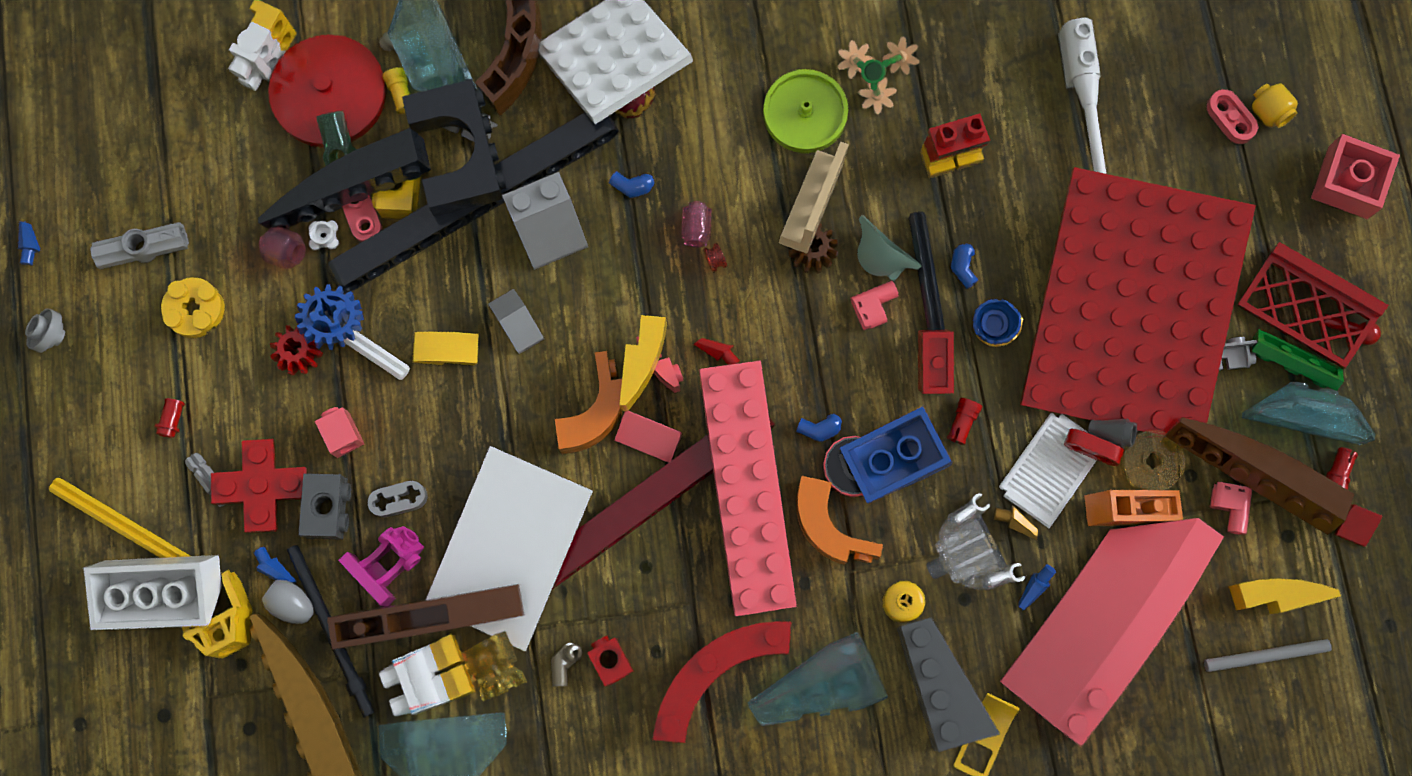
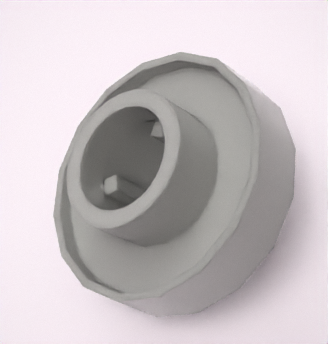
(45, 330)

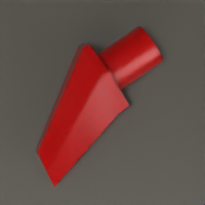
(718, 350)

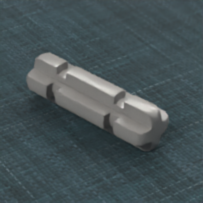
(202, 471)

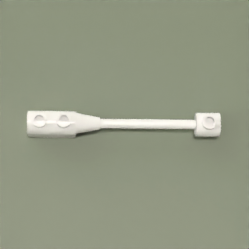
(1083, 73)

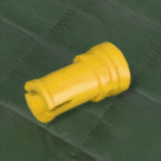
(397, 84)

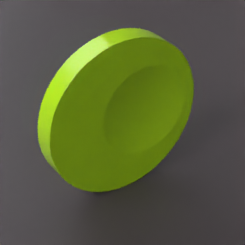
(805, 111)

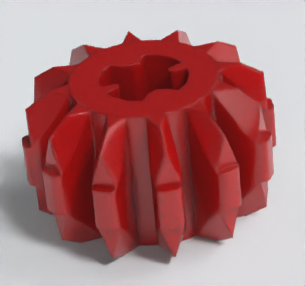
(284, 354)

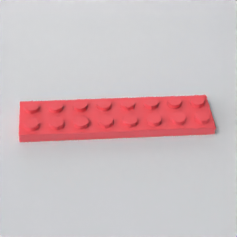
(747, 488)

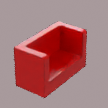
(935, 361)

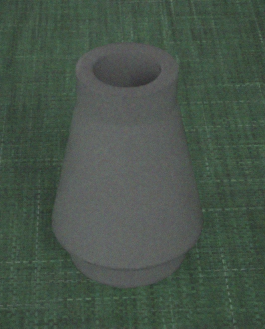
(1117, 431)

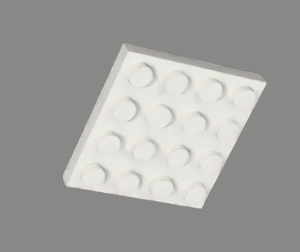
(613, 55)

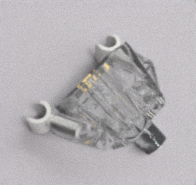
(970, 551)

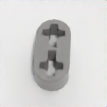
(399, 506)

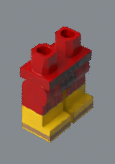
(957, 141)

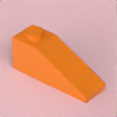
(1133, 507)

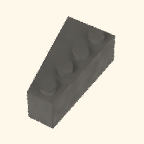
(943, 691)

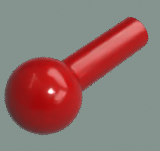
(1372, 337)

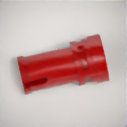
(967, 412)
(1342, 467)

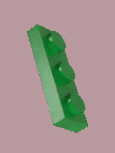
(1297, 360)

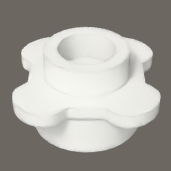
(316, 229)

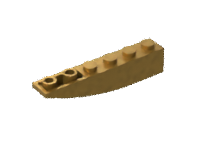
(307, 705)

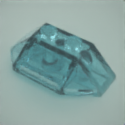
(427, 45)
(1313, 412)
(443, 745)

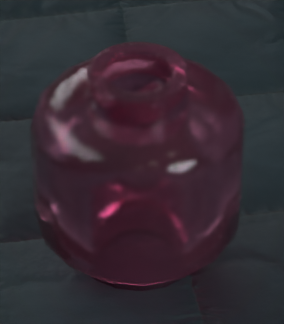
(282, 248)

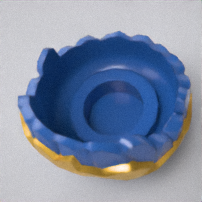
(997, 322)

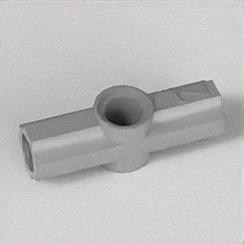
(123, 248)

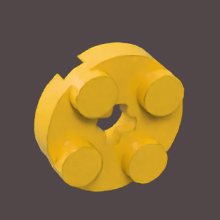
(183, 293)

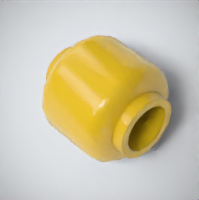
(1274, 105)
(893, 606)

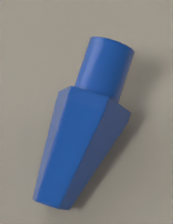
(27, 243)
(271, 567)
(1036, 586)

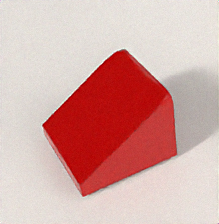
(1359, 525)

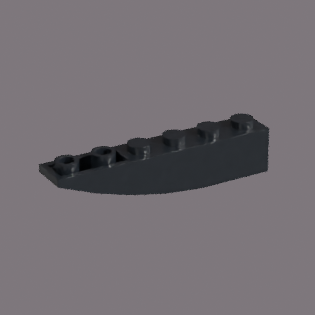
(351, 179)

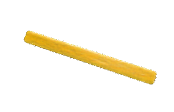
(114, 520)

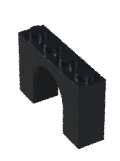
(478, 179)

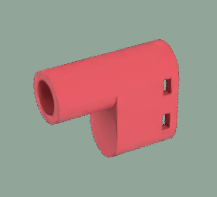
(869, 307)
(1235, 500)

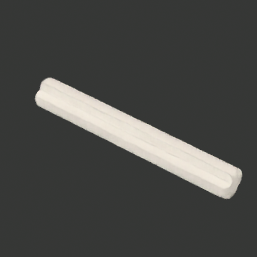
(376, 354)

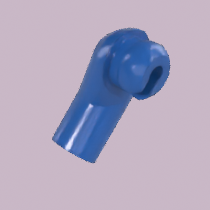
(960, 265)

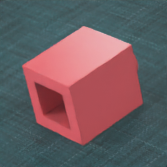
(339, 431)

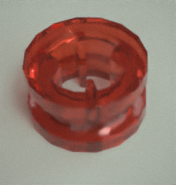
(715, 257)

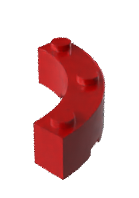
(708, 665)

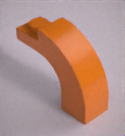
(599, 420)
(819, 530)

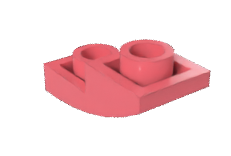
(667, 373)

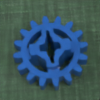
(316, 324)

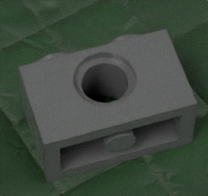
(315, 491)

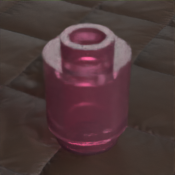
(696, 224)

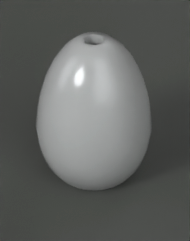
(288, 602)

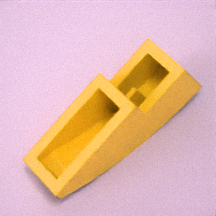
(641, 359)
(1280, 594)

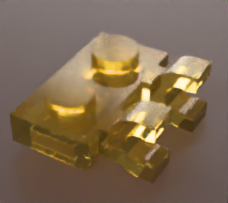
(493, 656)

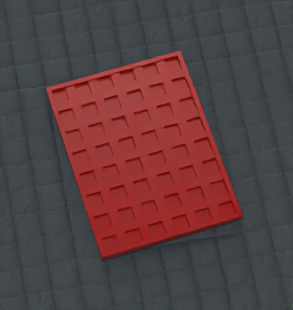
(1136, 302)

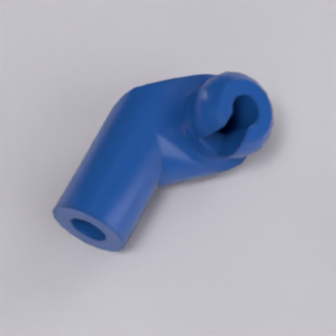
(632, 187)
(821, 430)

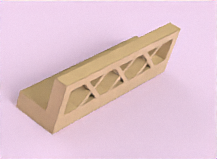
(813, 199)

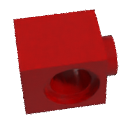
(623, 667)

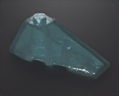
(829, 680)

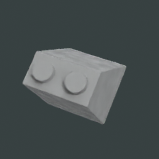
(545, 220)

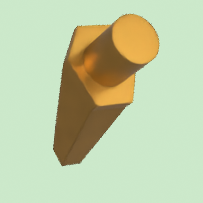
(1016, 521)

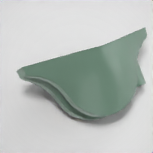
(880, 255)

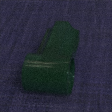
(334, 135)

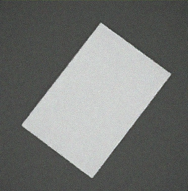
(511, 535)

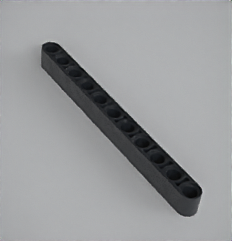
(422, 229)

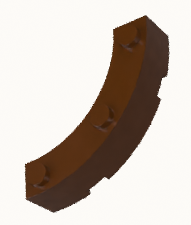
(517, 60)

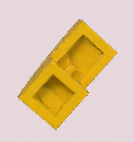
(445, 348)

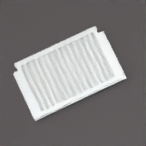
(1047, 472)

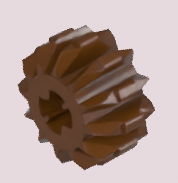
(817, 259)

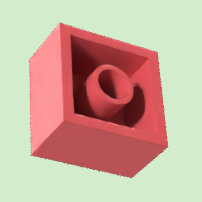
(1355, 176)

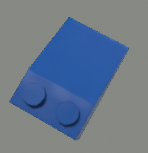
(896, 455)

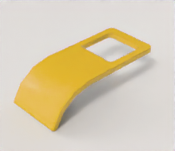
(1002, 715)

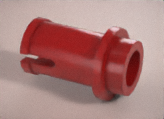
(169, 418)

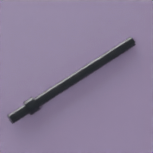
(355, 684)

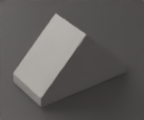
(516, 321)

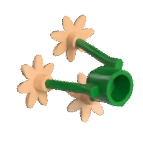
(874, 71)

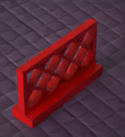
(1325, 282)

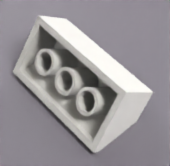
(152, 592)

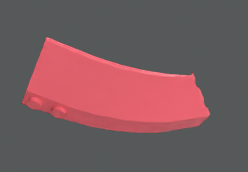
(1110, 622)

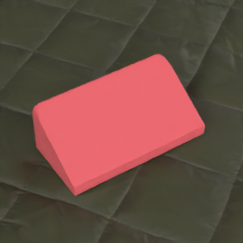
(648, 436)

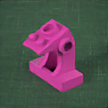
(373, 575)

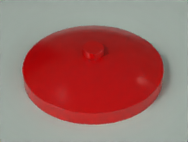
(323, 78)

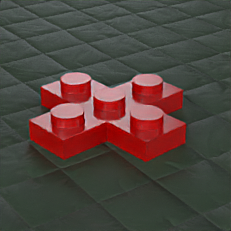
(258, 486)

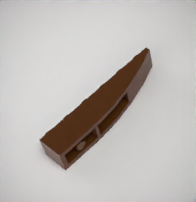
(1267, 472)
(425, 616)

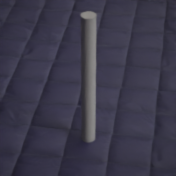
(1267, 655)

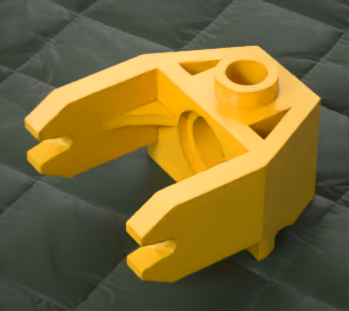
(228, 630)

